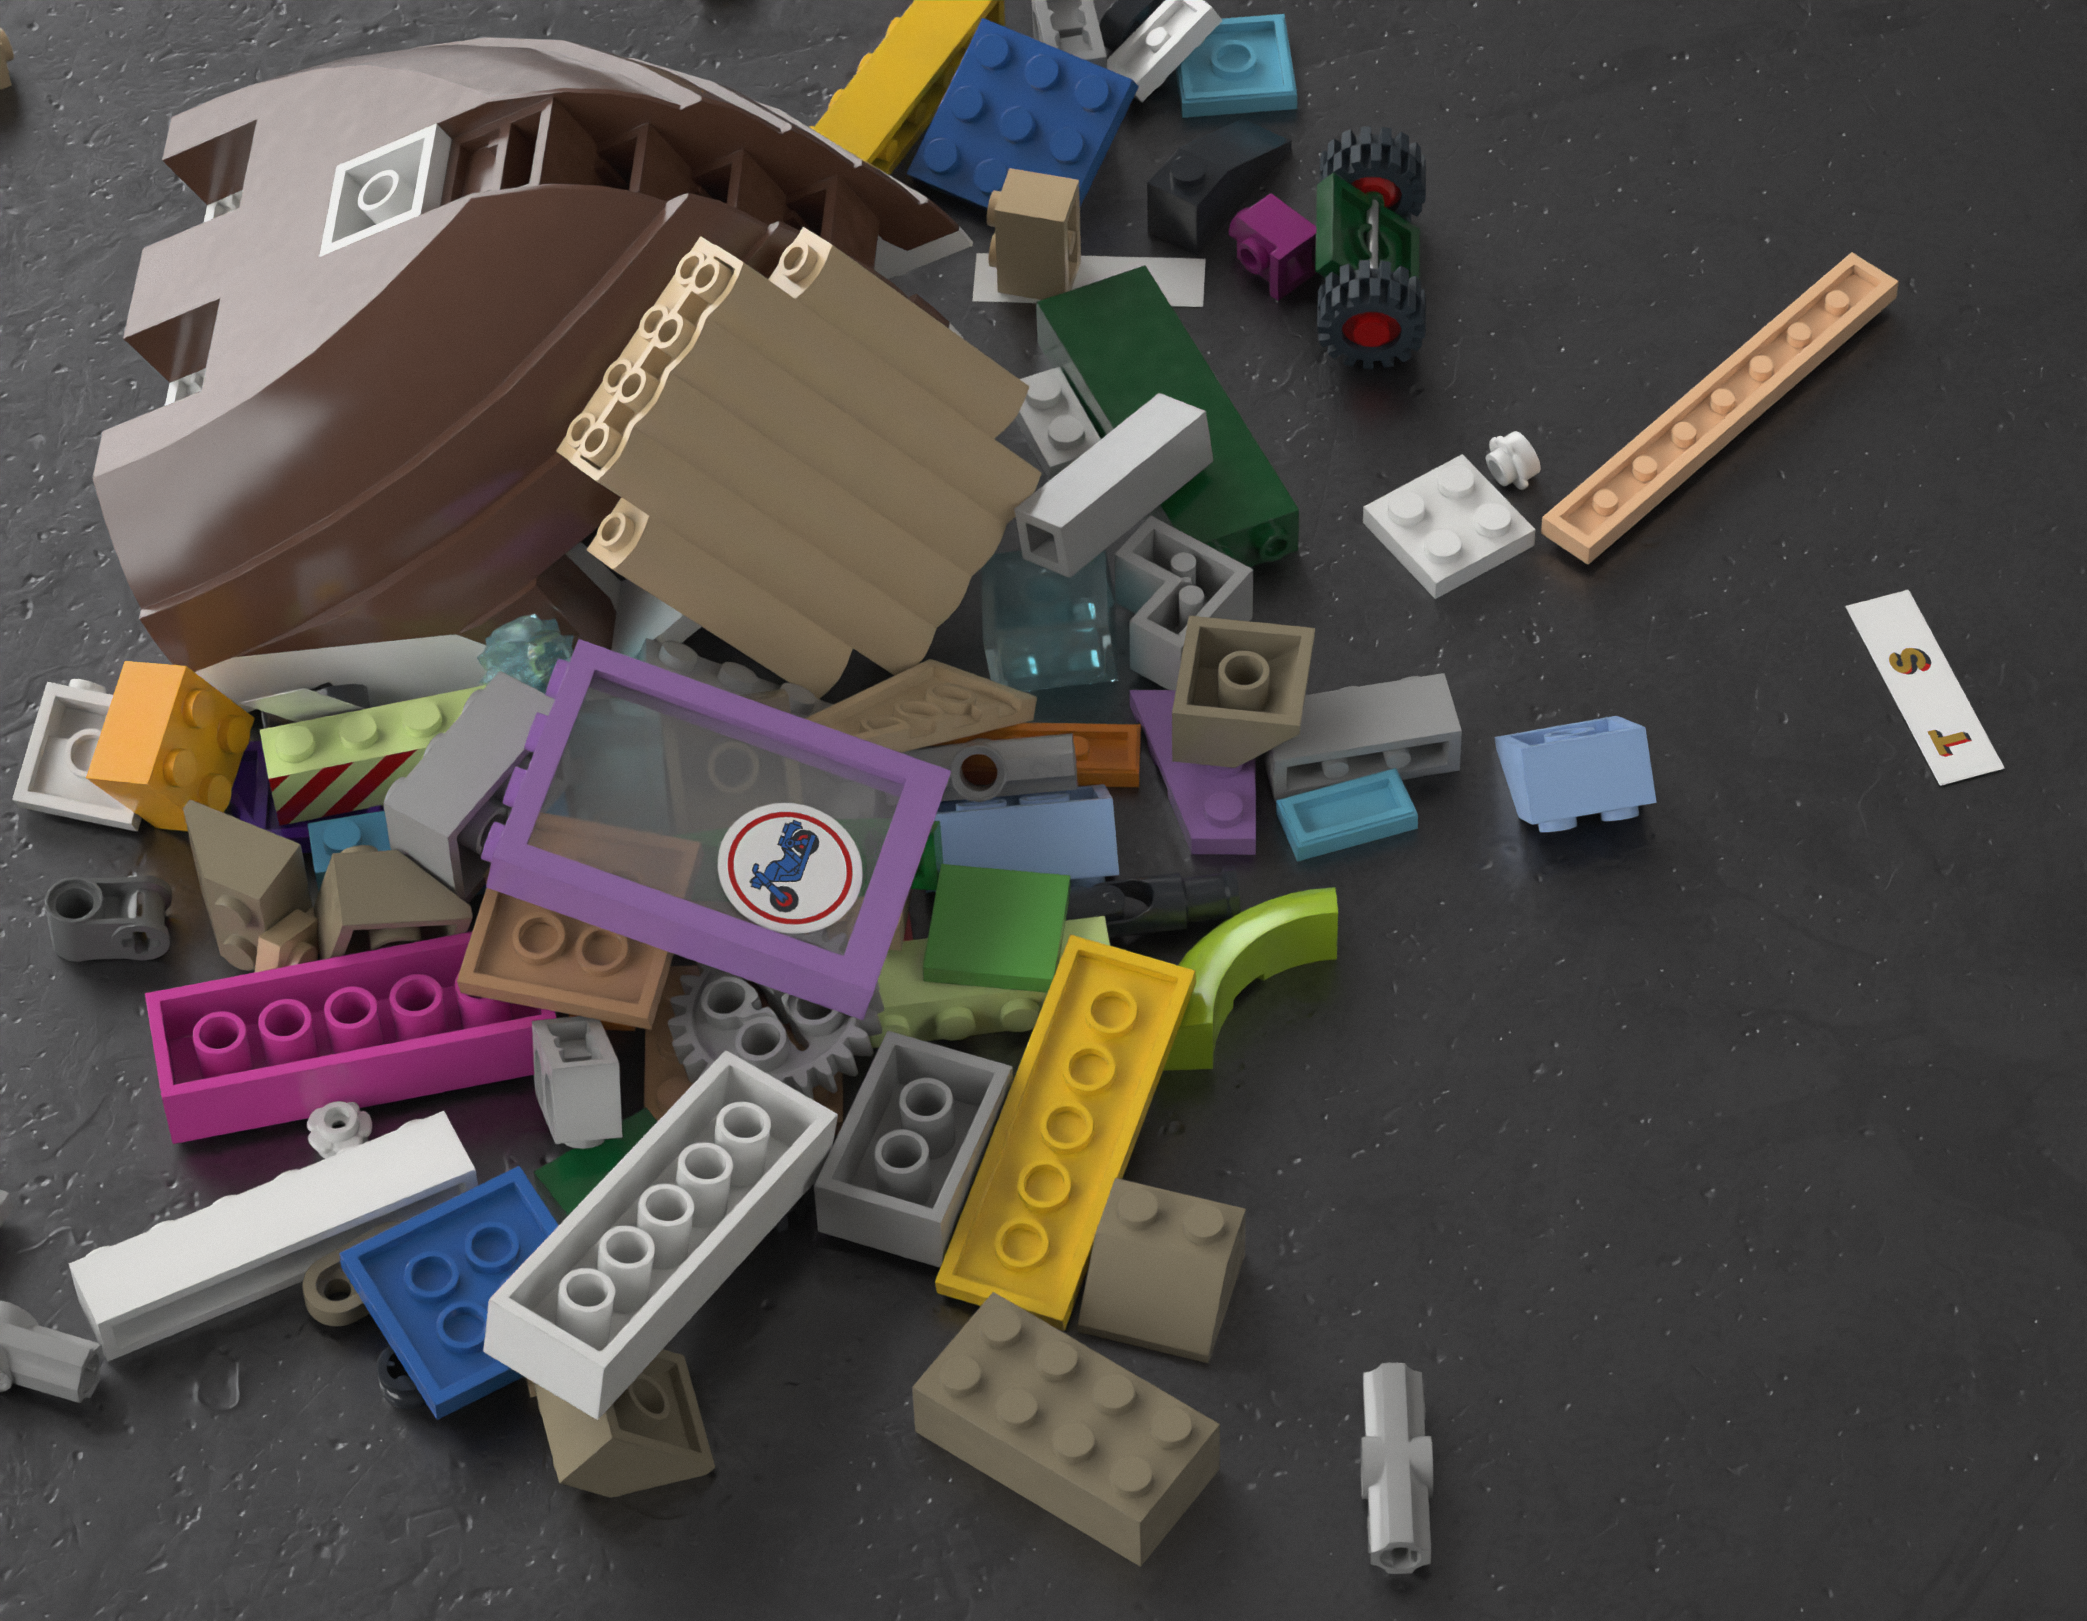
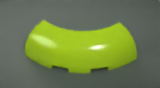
(1248, 947)

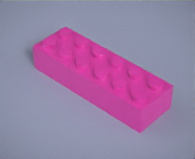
(330, 1032)

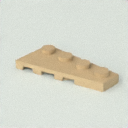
(927, 708)

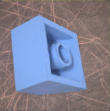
(1578, 772)

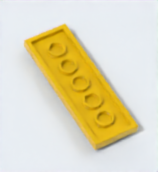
(1066, 1129)

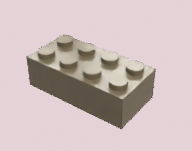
(1067, 1428)

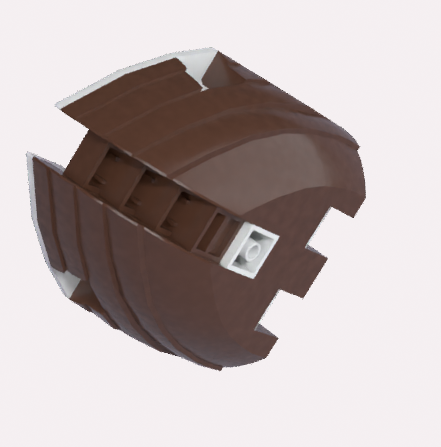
(403, 320)

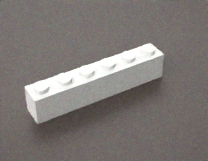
(264, 1236)

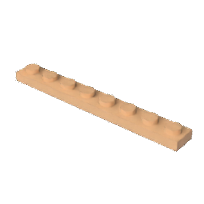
(1718, 408)

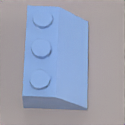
(1034, 833)

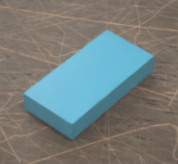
(1346, 814)

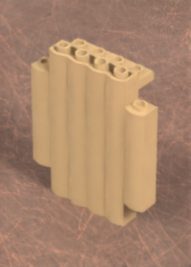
(801, 460)

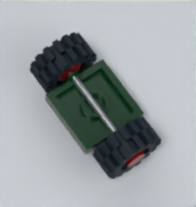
(1370, 247)

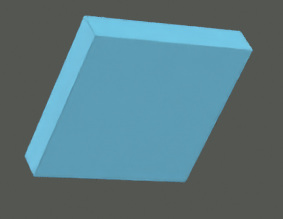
(1239, 69)

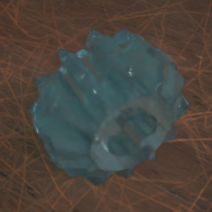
(525, 651)

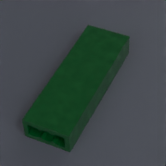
(1122, 349)

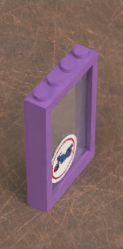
(715, 828)

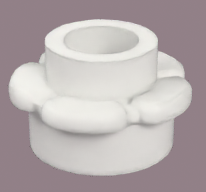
(1512, 460)
(331, 1140)

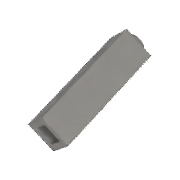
(1114, 485)

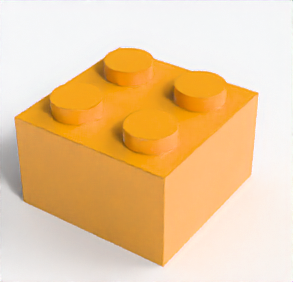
(169, 743)

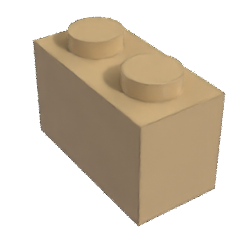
(1035, 234)

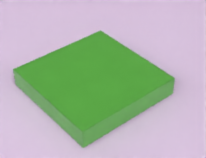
(996, 928)

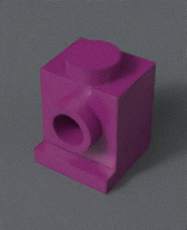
(1275, 244)

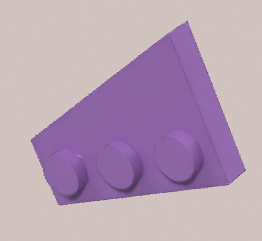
(1209, 801)

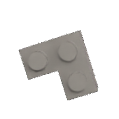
(1164, 581)

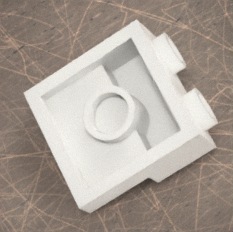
(61, 755)

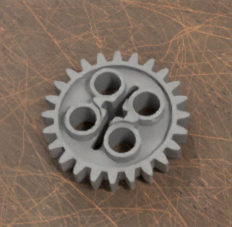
(726, 1014)

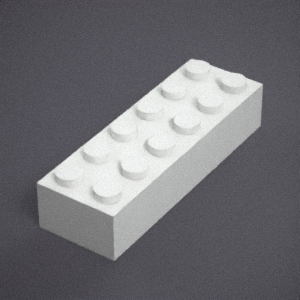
(659, 1234)

